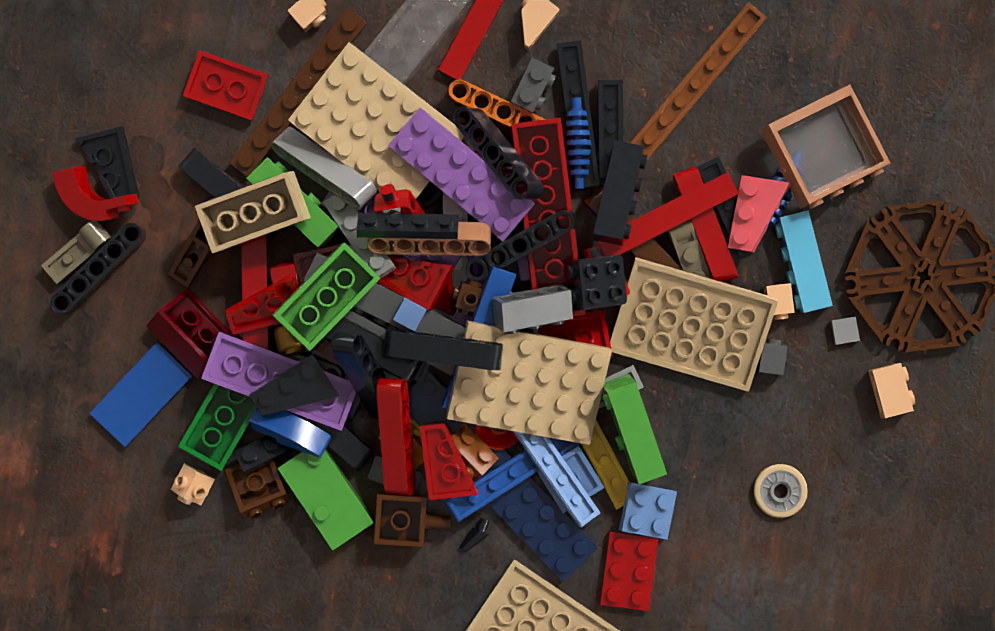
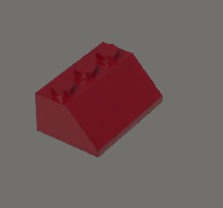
(188, 330)

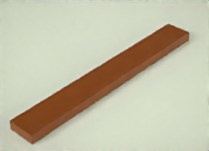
(699, 79)

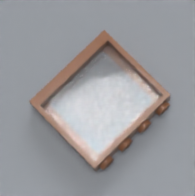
(825, 147)

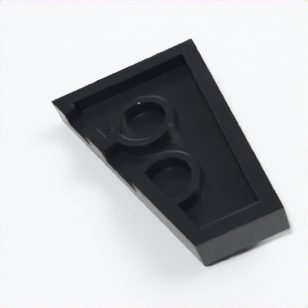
(112, 160)
(296, 387)

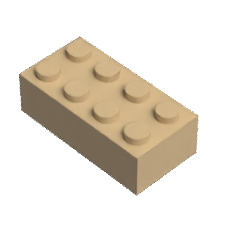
(252, 211)

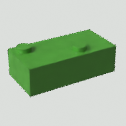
(320, 227)
(326, 296)
(633, 428)
(327, 497)

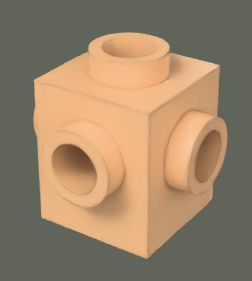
(192, 485)

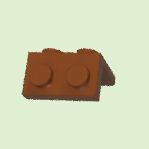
(474, 451)

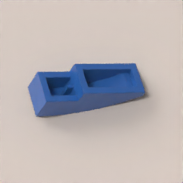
(291, 431)

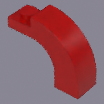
(80, 198)

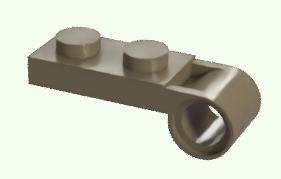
(688, 249)
(76, 251)

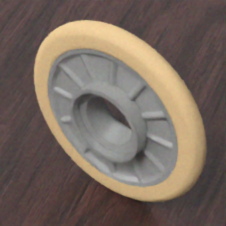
(769, 479)

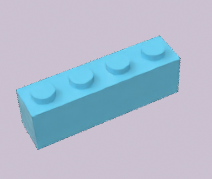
(803, 261)

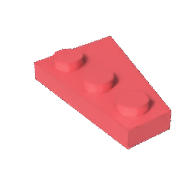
(754, 209)

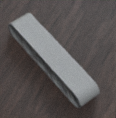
(323, 168)

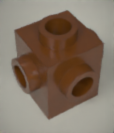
(461, 292)

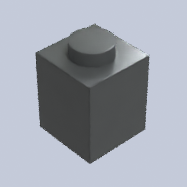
(772, 358)

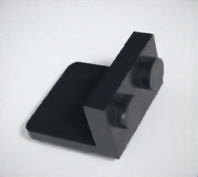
(596, 282)

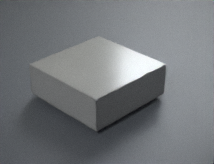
(845, 330)

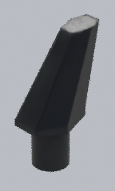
(476, 534)

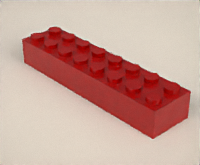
(543, 150)

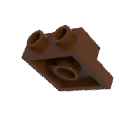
(257, 489)

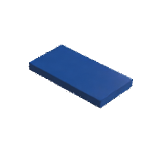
(141, 394)

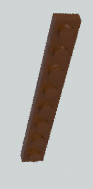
(276, 120)

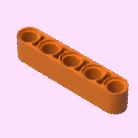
(495, 103)

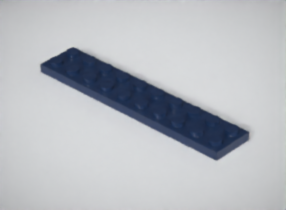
(524, 506)

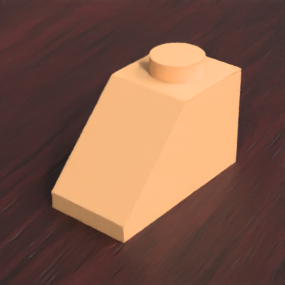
(536, 18)

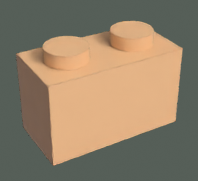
(891, 390)

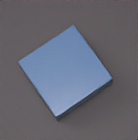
(409, 314)

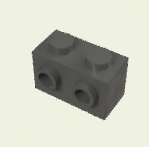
(532, 86)

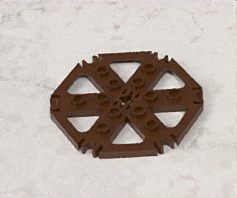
(937, 293)

